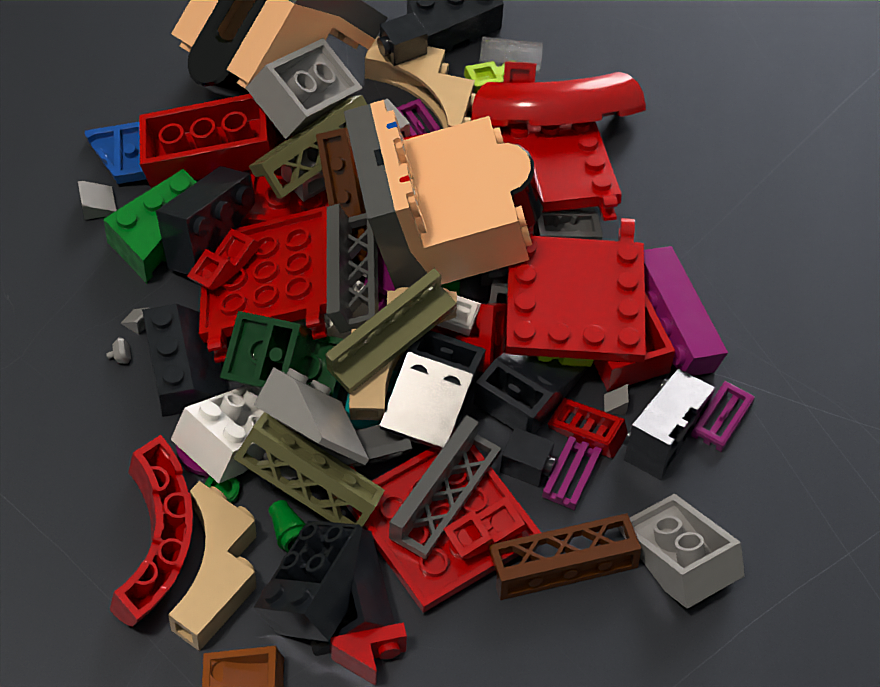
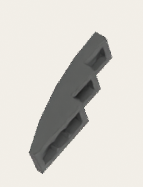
(569, 225)

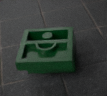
(268, 342)

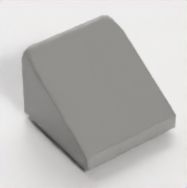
(96, 200)

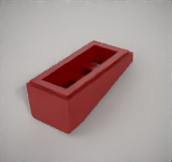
(611, 429)

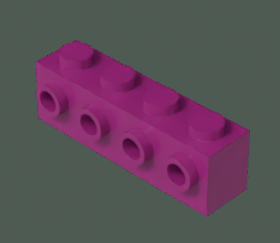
(681, 313)

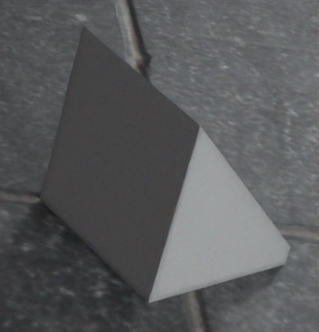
(135, 321)
(616, 401)

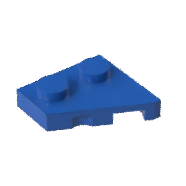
(118, 150)

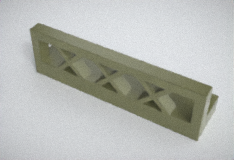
(297, 144)
(390, 332)
(313, 468)

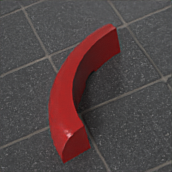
(559, 100)
(171, 517)

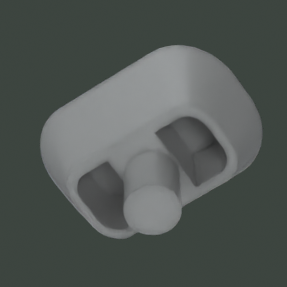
(120, 352)

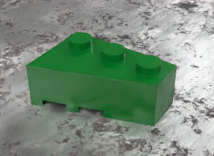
(135, 228)

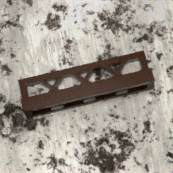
(341, 177)
(565, 568)

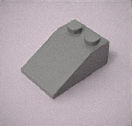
(302, 87)
(310, 412)
(686, 550)

